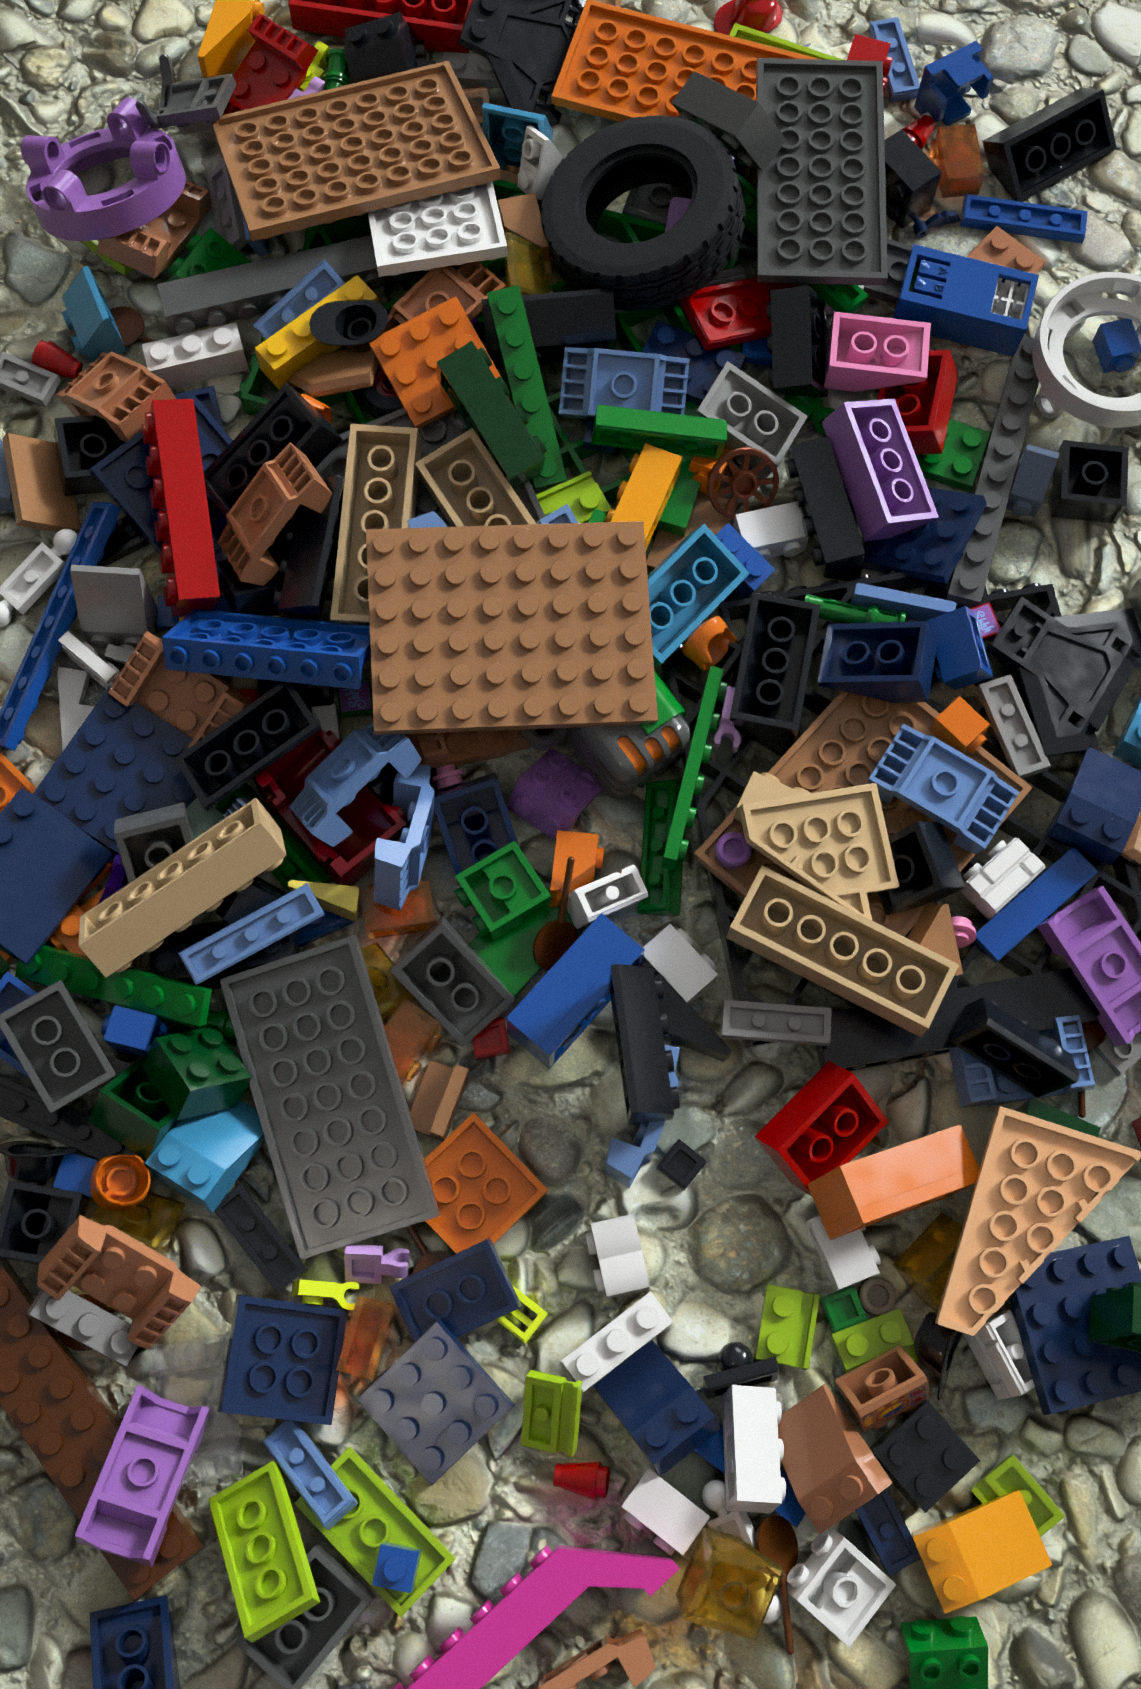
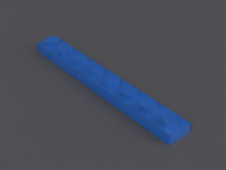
(54, 623)

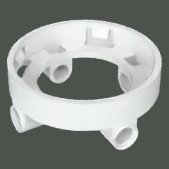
(1064, 319)

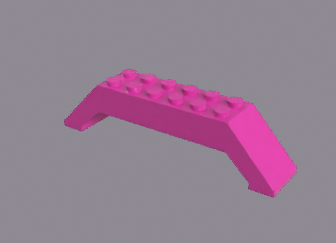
(529, 1607)

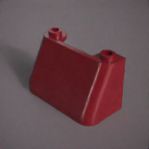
(365, 815)

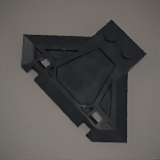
(524, 46)
(1068, 668)

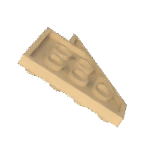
(827, 841)

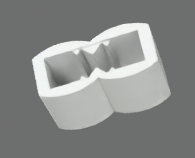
(619, 1256)

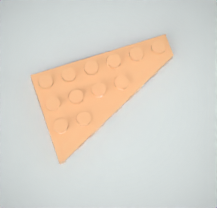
(1025, 1201)

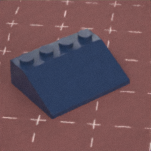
(42, 872)

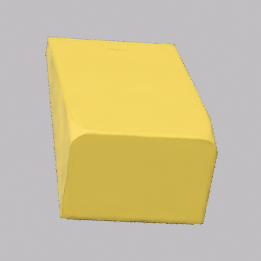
(335, 898)

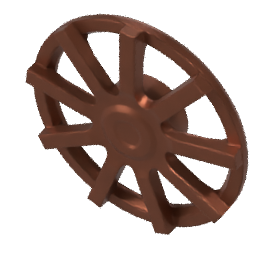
(742, 482)

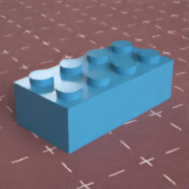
(689, 588)

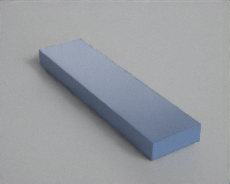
(251, 934)

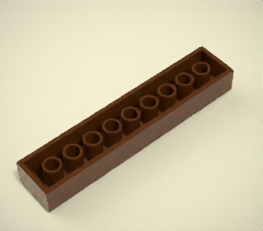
(71, 1426)

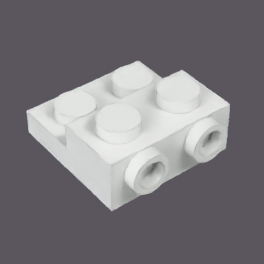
(839, 1586)

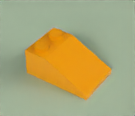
(227, 36)
(981, 1551)

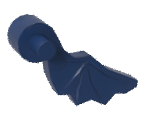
(922, 227)

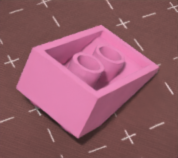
(875, 352)

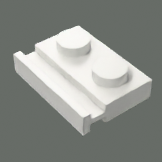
(88, 660)

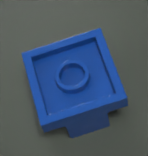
(950, 78)

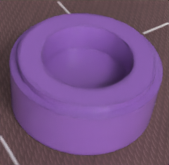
(732, 850)

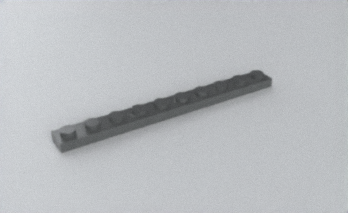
(997, 476)

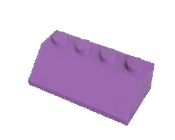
(879, 468)

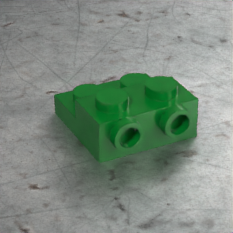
(501, 891)

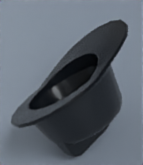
(349, 323)
(32, 1160)
(936, 1348)

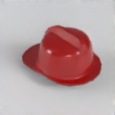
(755, 14)

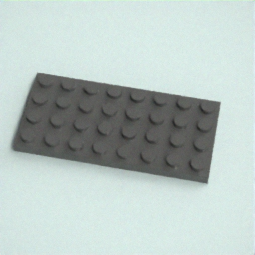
(826, 185)
(329, 1097)

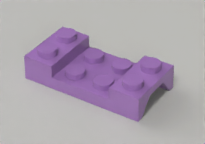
(1103, 958)
(142, 1477)

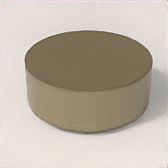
(877, 1296)

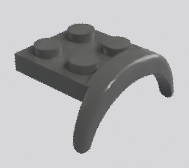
(188, 100)

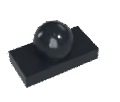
(739, 1368)

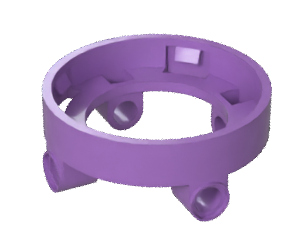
(61, 198)

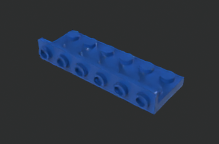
(269, 648)

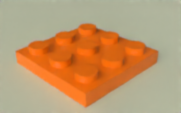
(411, 357)
(478, 1186)

